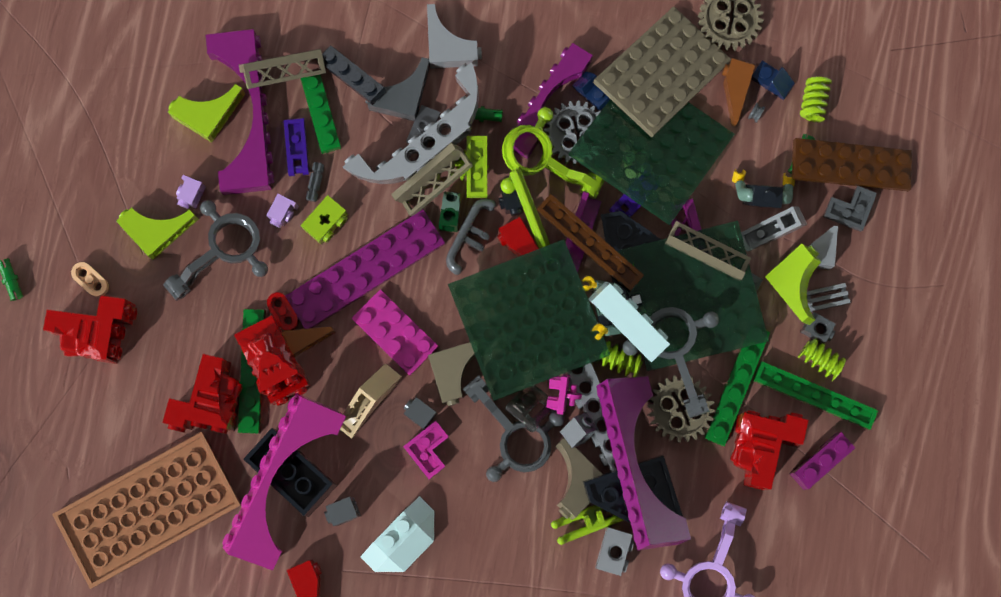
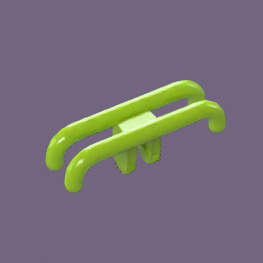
(593, 519)

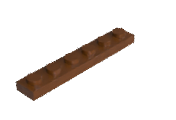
(590, 242)

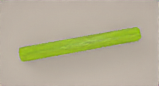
(529, 208)

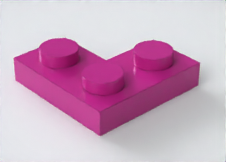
(422, 448)

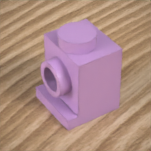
(190, 192)
(281, 211)

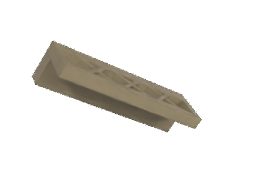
(277, 61)
(431, 171)
(708, 258)

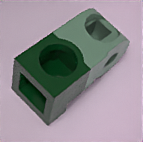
(450, 212)

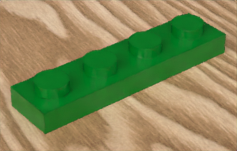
(320, 113)

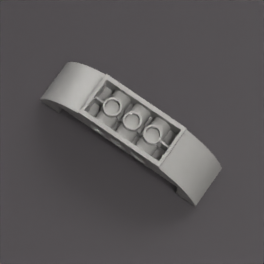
(457, 119)

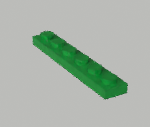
(734, 393)
(815, 395)
(249, 397)

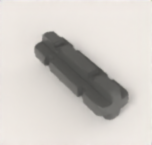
(315, 182)

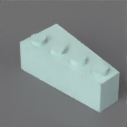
(629, 320)

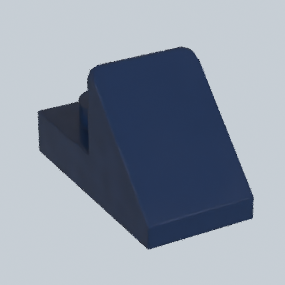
(773, 80)
(590, 91)

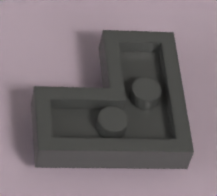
(853, 214)

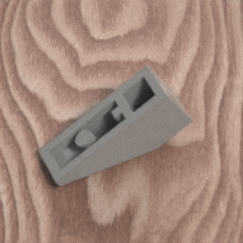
(773, 228)

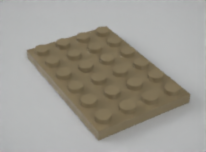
(662, 71)

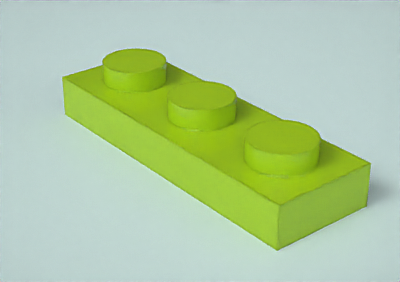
(478, 172)

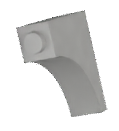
(447, 49)

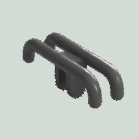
(462, 237)

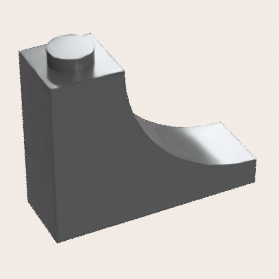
(404, 98)

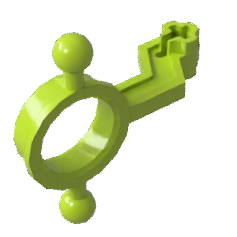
(589, 182)

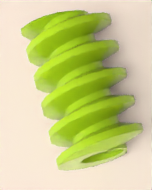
(813, 98)
(822, 358)
(623, 361)

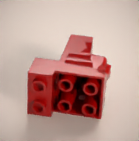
(91, 335)
(272, 361)
(211, 400)
(760, 444)

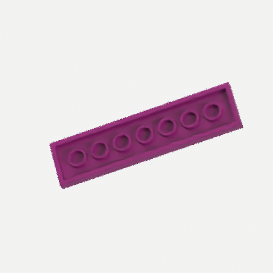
(365, 270)

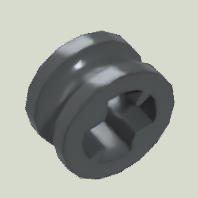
(756, 112)

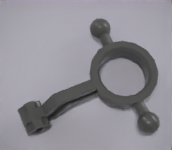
(179, 285)
(477, 390)
(695, 404)

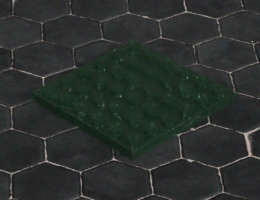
(657, 169)
(697, 288)
(528, 320)

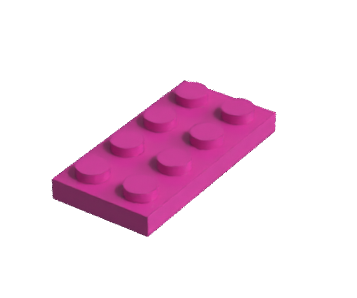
(395, 332)

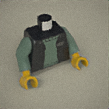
(763, 195)
(605, 326)

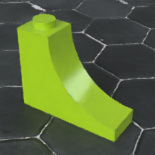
(209, 116)
(154, 235)
(792, 279)

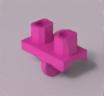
(562, 384)

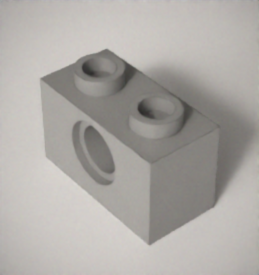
(605, 561)

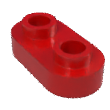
(283, 312)

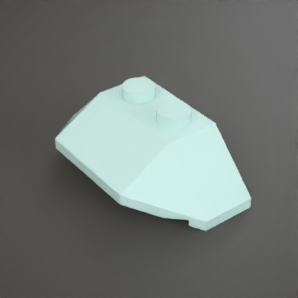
(403, 539)

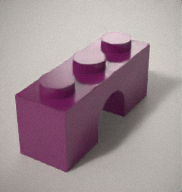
(823, 461)

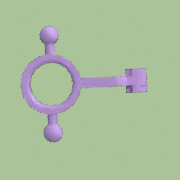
(733, 516)

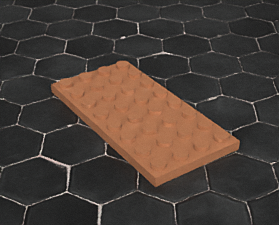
(146, 510)

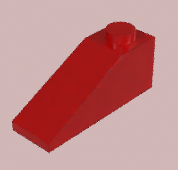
(516, 237)
(306, 579)

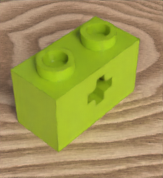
(329, 210)

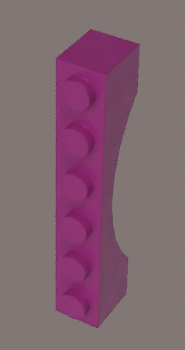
(571, 67)

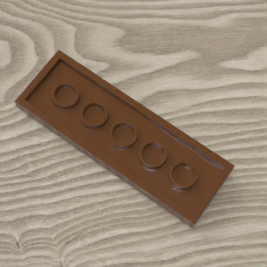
(851, 164)

